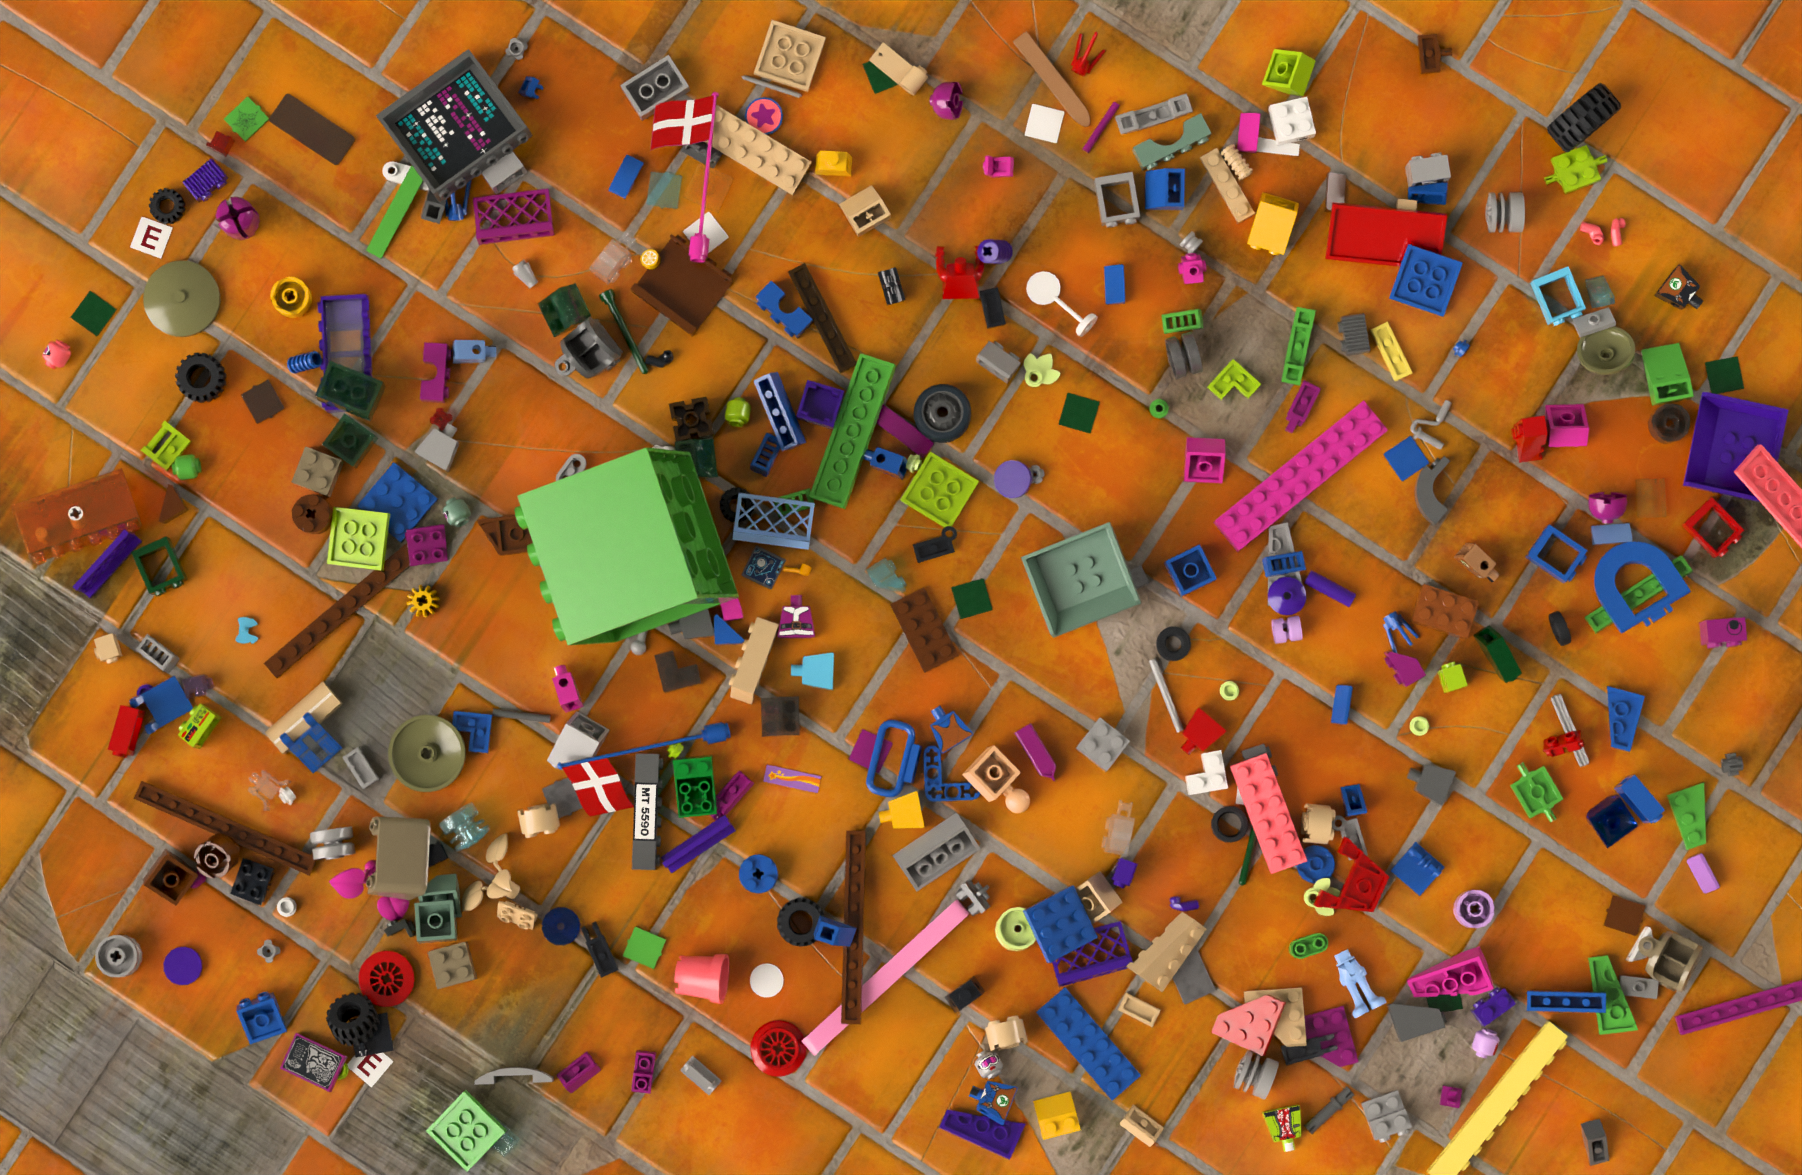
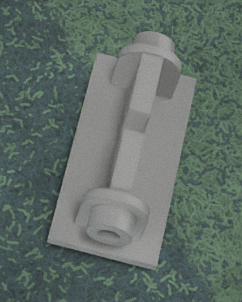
(700, 1075)

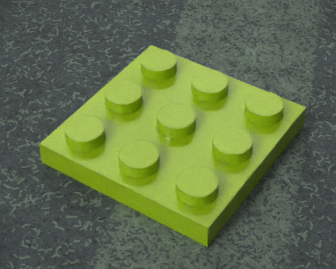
(939, 490)
(358, 538)

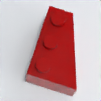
(1529, 436)

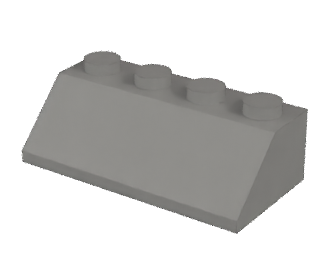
(936, 852)

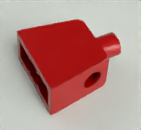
(1201, 732)

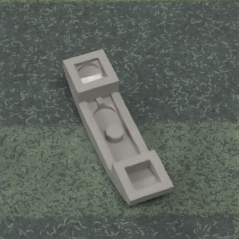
(1154, 115)
(538, 1076)

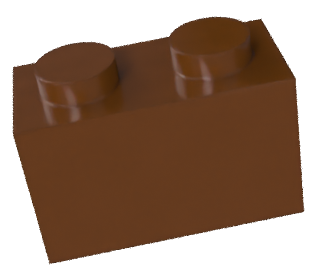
(170, 877)

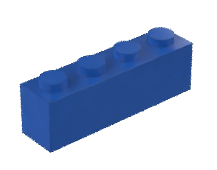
(779, 411)
(1566, 1001)

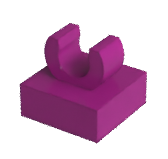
(1450, 1096)

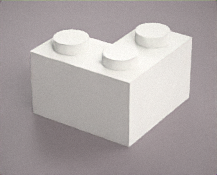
(1213, 776)

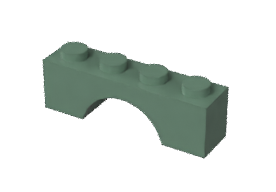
(1150, 153)

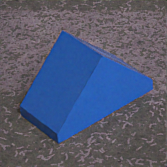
(725, 634)
(1353, 800)

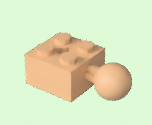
(1003, 775)

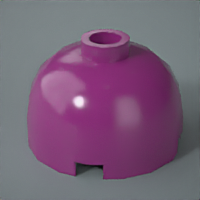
(946, 100)
(1607, 505)

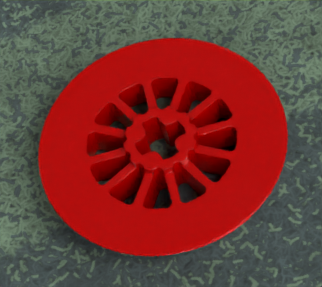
(365, 978)
(766, 1030)

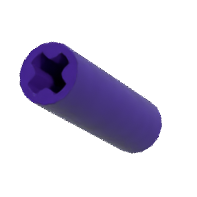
(1330, 588)

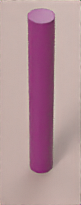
(1101, 126)

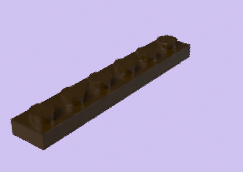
(822, 318)

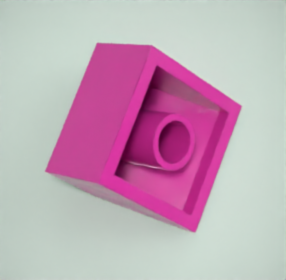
(1566, 425)
(1204, 460)

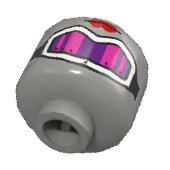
(988, 1064)

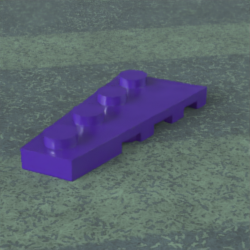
(983, 1131)

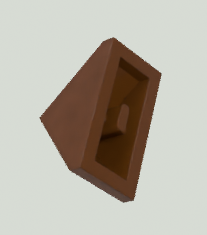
(172, 506)

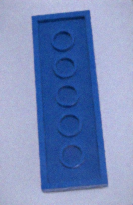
(1088, 1043)

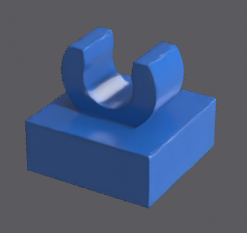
(529, 86)

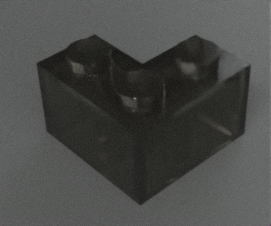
(673, 677)

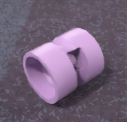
(1293, 626)

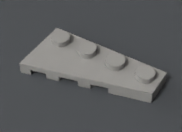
(1281, 543)

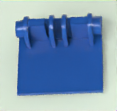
(1417, 868)

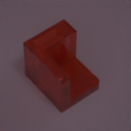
(221, 144)

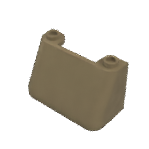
(400, 857)

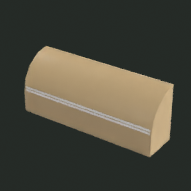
(319, 703)

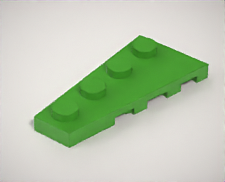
(1618, 1014)

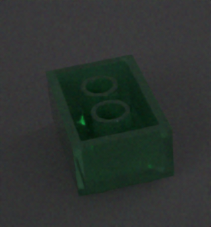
(350, 390)

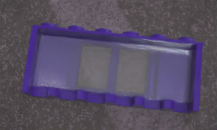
(345, 334)

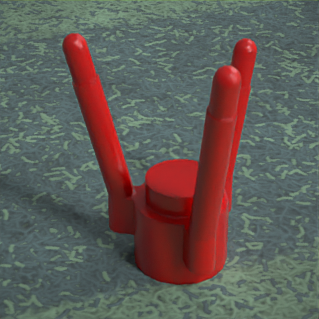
(1081, 65)

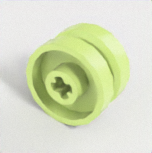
(1008, 936)

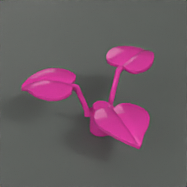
(350, 885)

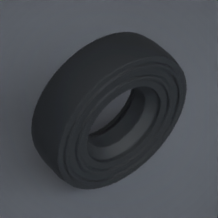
(1559, 628)
(1173, 655)

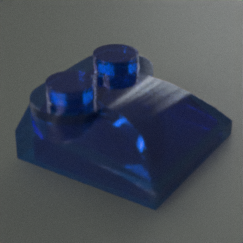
(1611, 820)

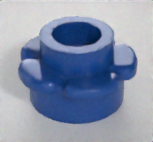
(1461, 348)

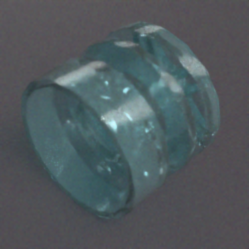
(464, 827)

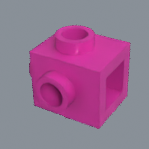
(1192, 268)

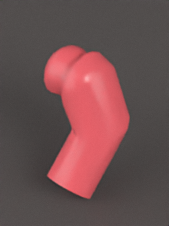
(1615, 231)
(1594, 232)

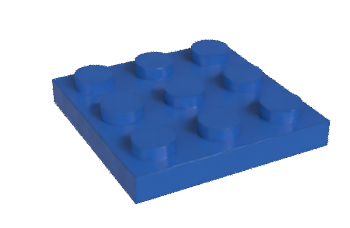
(1425, 280)
(401, 497)
(1060, 924)

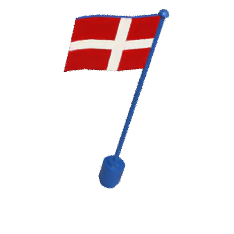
(599, 784)

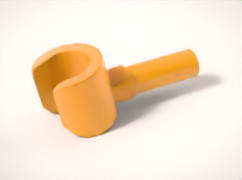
(804, 570)

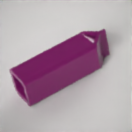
(1036, 751)

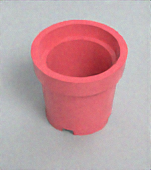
(703, 977)

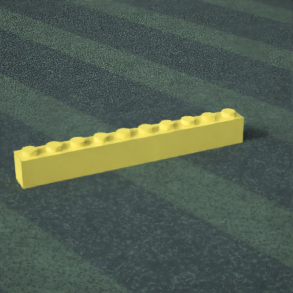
(1499, 1101)

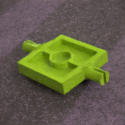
(1575, 169)

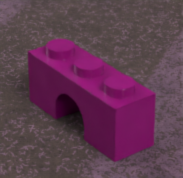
(435, 389)

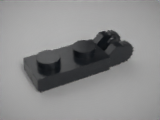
(600, 951)
(1311, 1050)

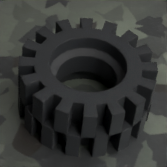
(175, 214)
(725, 504)

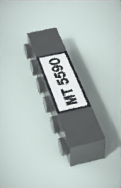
(646, 812)

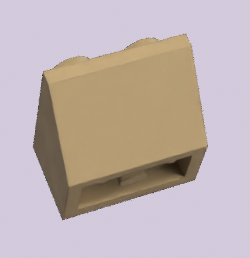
(865, 211)

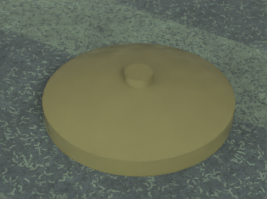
(181, 298)
(427, 753)

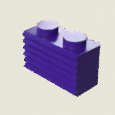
(205, 180)
(1123, 873)

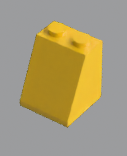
(1273, 224)

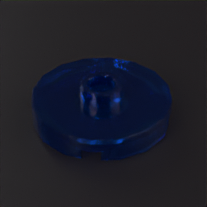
(571, 926)

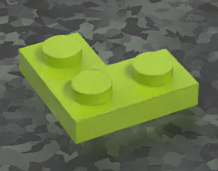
(1233, 376)

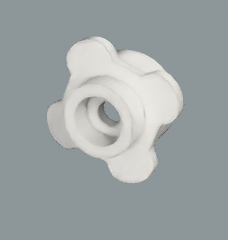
(287, 795)

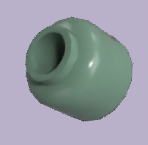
(456, 512)

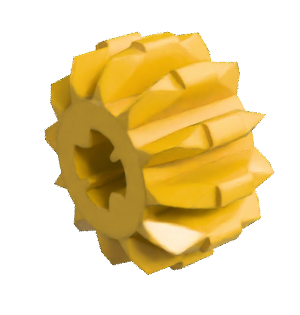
(425, 607)

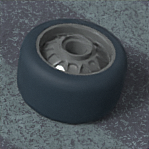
(942, 428)

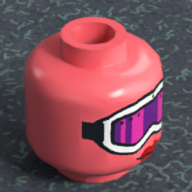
(56, 354)

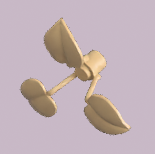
(500, 885)

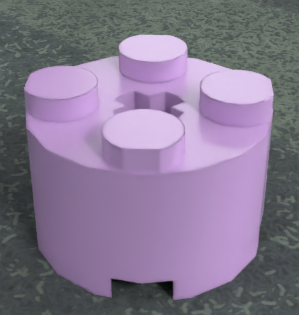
(1474, 920)

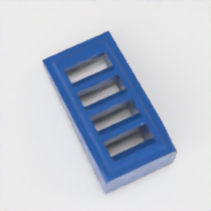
(1429, 193)
(764, 471)
(1268, 567)

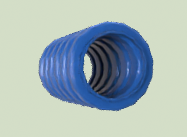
(304, 362)

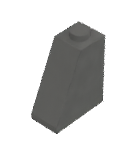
(1415, 1020)

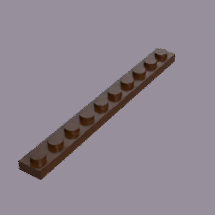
(338, 613)
(216, 824)
(854, 916)

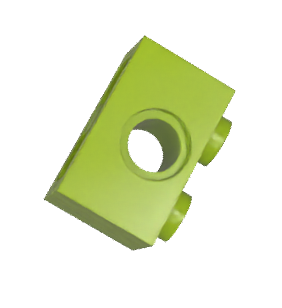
(1452, 677)

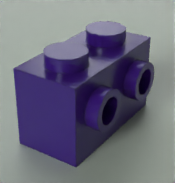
(1493, 1006)

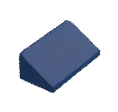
(1114, 284)
(1341, 704)

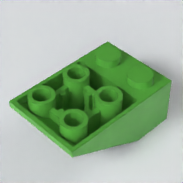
(1667, 374)

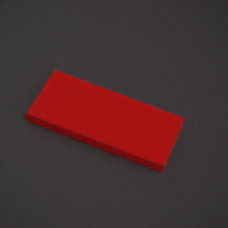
(1381, 233)

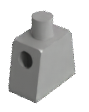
(439, 447)

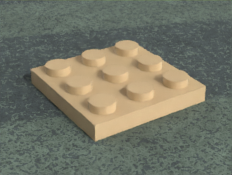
(789, 55)

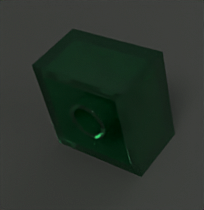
(350, 441)

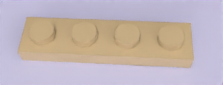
(1227, 185)

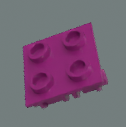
(426, 545)

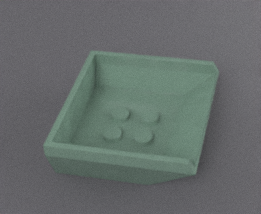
(1081, 580)

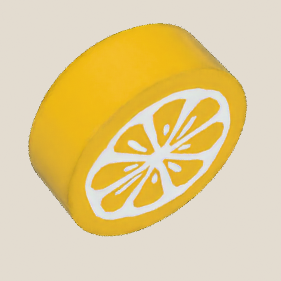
(650, 259)

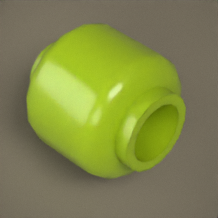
(737, 412)

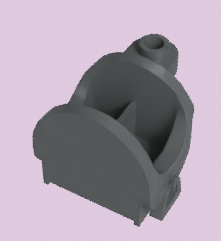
(588, 350)

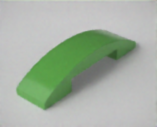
(1298, 346)

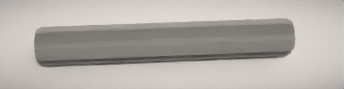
(1568, 725)

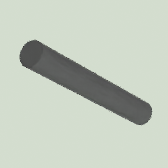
(521, 715)

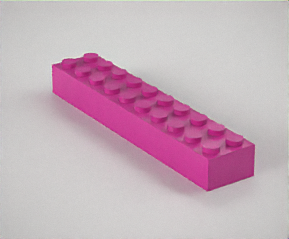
(1300, 476)

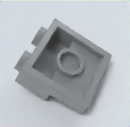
(1386, 1116)

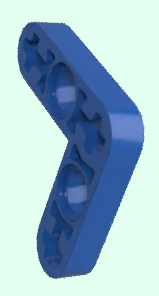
(937, 783)

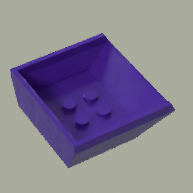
(1725, 436)

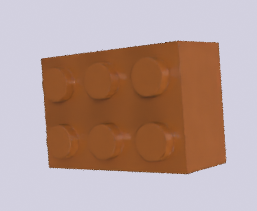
(1444, 611)

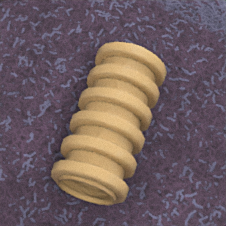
(1236, 161)

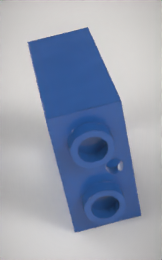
(1541, 541)
(1639, 799)

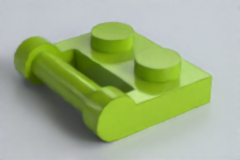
(173, 447)

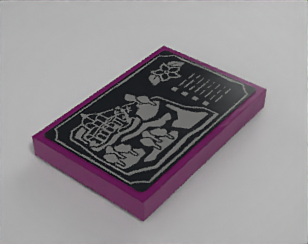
(313, 1062)

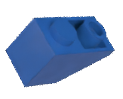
(834, 932)

